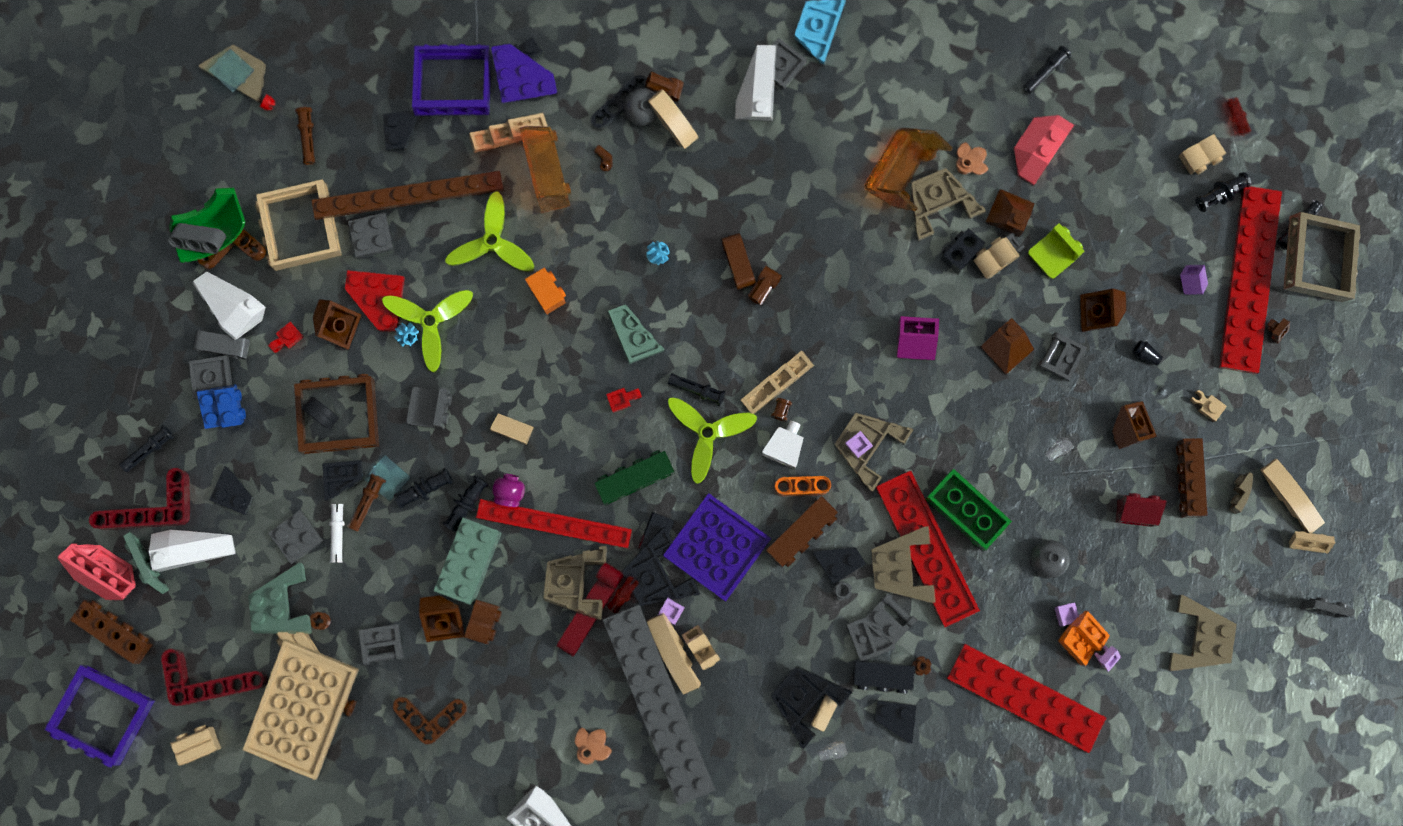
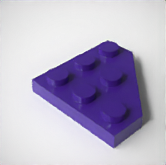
(520, 75)

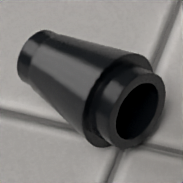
(1146, 352)

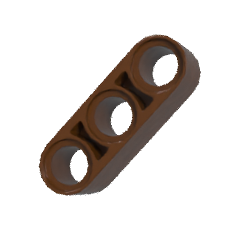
(738, 261)

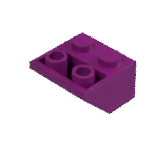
(917, 338)

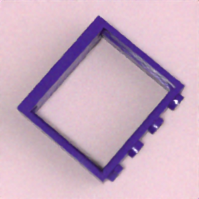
(450, 107)
(145, 705)

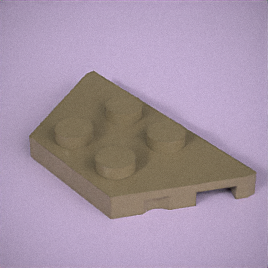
(254, 83)

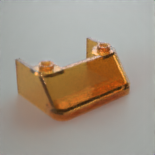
(900, 162)
(545, 167)

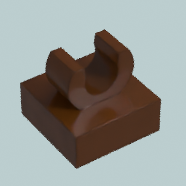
(1278, 329)

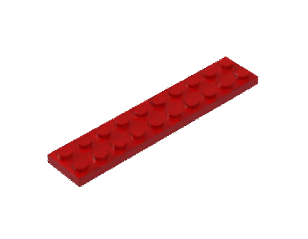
(1250, 280)

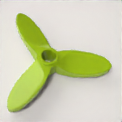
(504, 249)
(442, 312)
(722, 428)

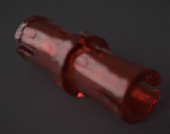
(1239, 116)
(623, 594)

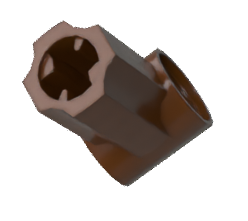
(672, 86)
(766, 282)

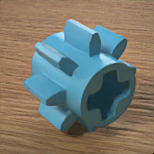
(657, 252)
(406, 334)

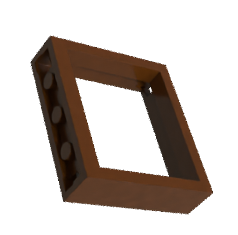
(338, 445)

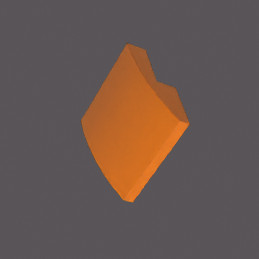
(1084, 638)

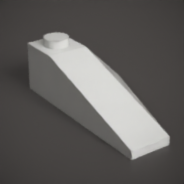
(757, 89)
(231, 306)
(182, 548)
(537, 810)

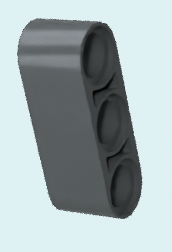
(197, 238)
(221, 345)

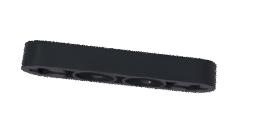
(615, 100)

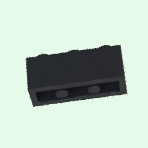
(883, 676)

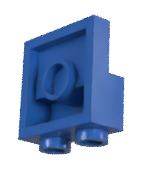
(221, 406)

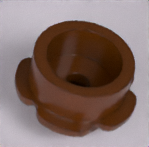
(926, 669)

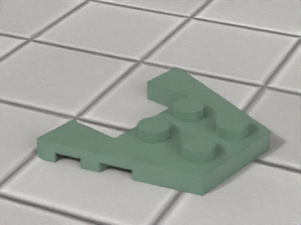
(271, 607)

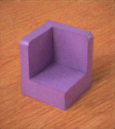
(1194, 279)

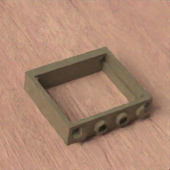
(1296, 250)

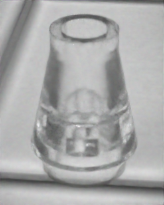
(1059, 448)
(835, 750)

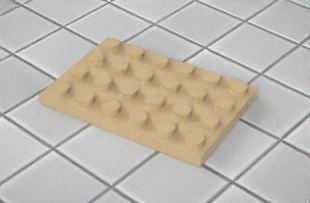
(300, 709)

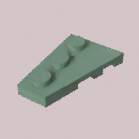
(633, 337)
(140, 561)

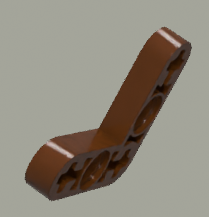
(215, 258)
(433, 724)

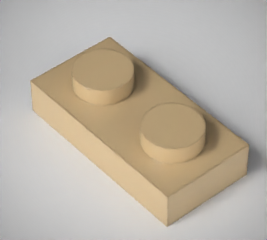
(1311, 542)

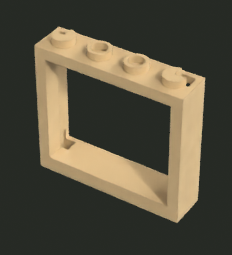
(265, 224)

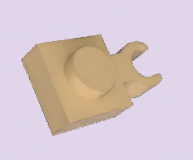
(1210, 406)

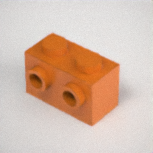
(545, 290)

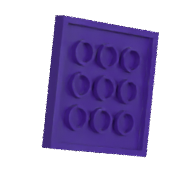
(717, 547)

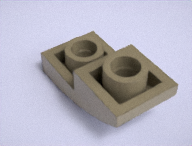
(1243, 488)

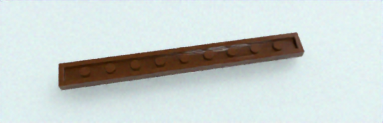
(407, 195)

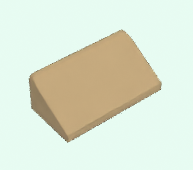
(511, 429)
(824, 713)

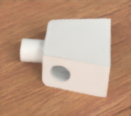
(785, 445)

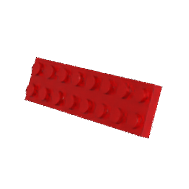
(934, 560)
(1026, 698)

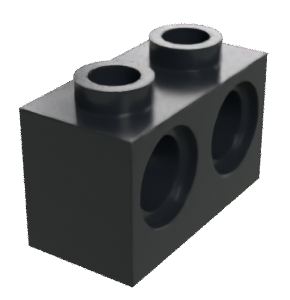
(966, 253)

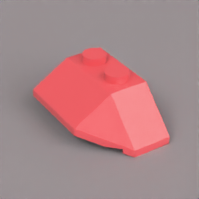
(1039, 145)
(99, 570)

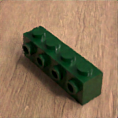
(634, 478)

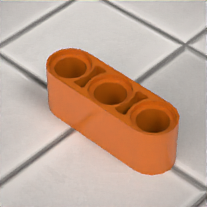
(811, 482)

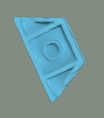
(818, 26)

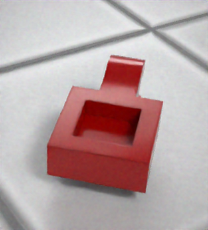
(287, 336)
(621, 400)

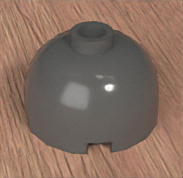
(637, 107)
(1049, 559)

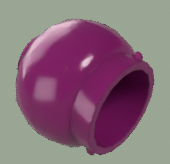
(508, 490)

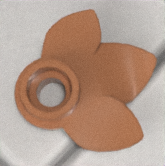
(973, 158)
(594, 744)

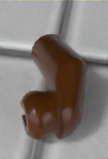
(606, 158)

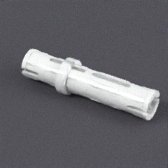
(336, 533)

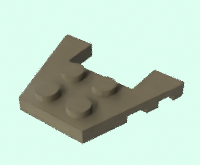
(936, 194)
(874, 431)
(894, 567)
(566, 582)
(1212, 638)

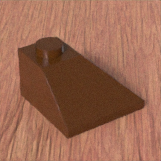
(1010, 213)
(1102, 309)
(335, 323)
(1008, 346)
(1132, 425)
(440, 619)

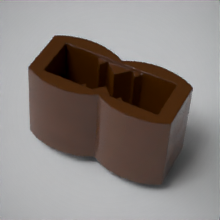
(482, 622)

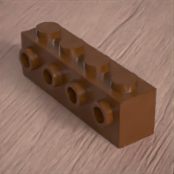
(1191, 478)
(798, 535)
(111, 631)

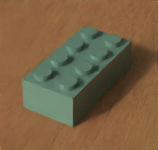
(467, 561)

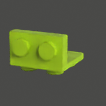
(1056, 251)

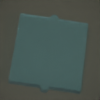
(231, 70)
(394, 475)

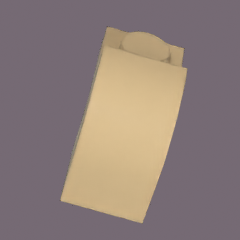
(700, 647)

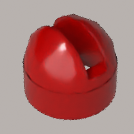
(267, 102)

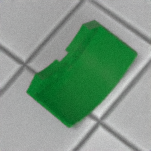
(220, 212)

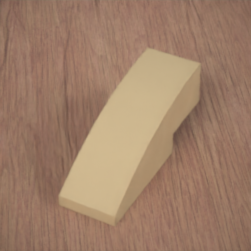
(673, 119)

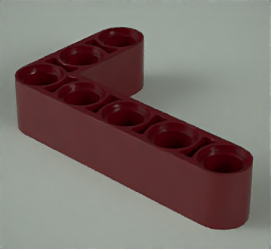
(149, 514)
(581, 624)
(207, 687)

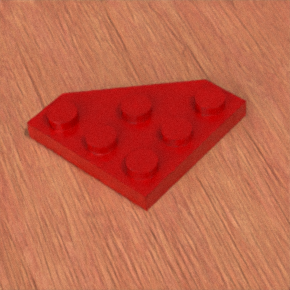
(368, 291)

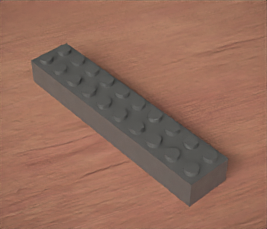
(659, 705)

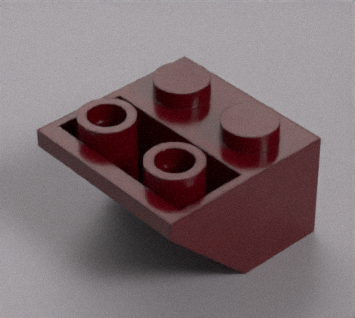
(1140, 511)

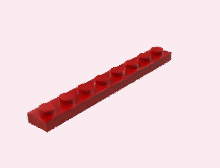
(554, 524)

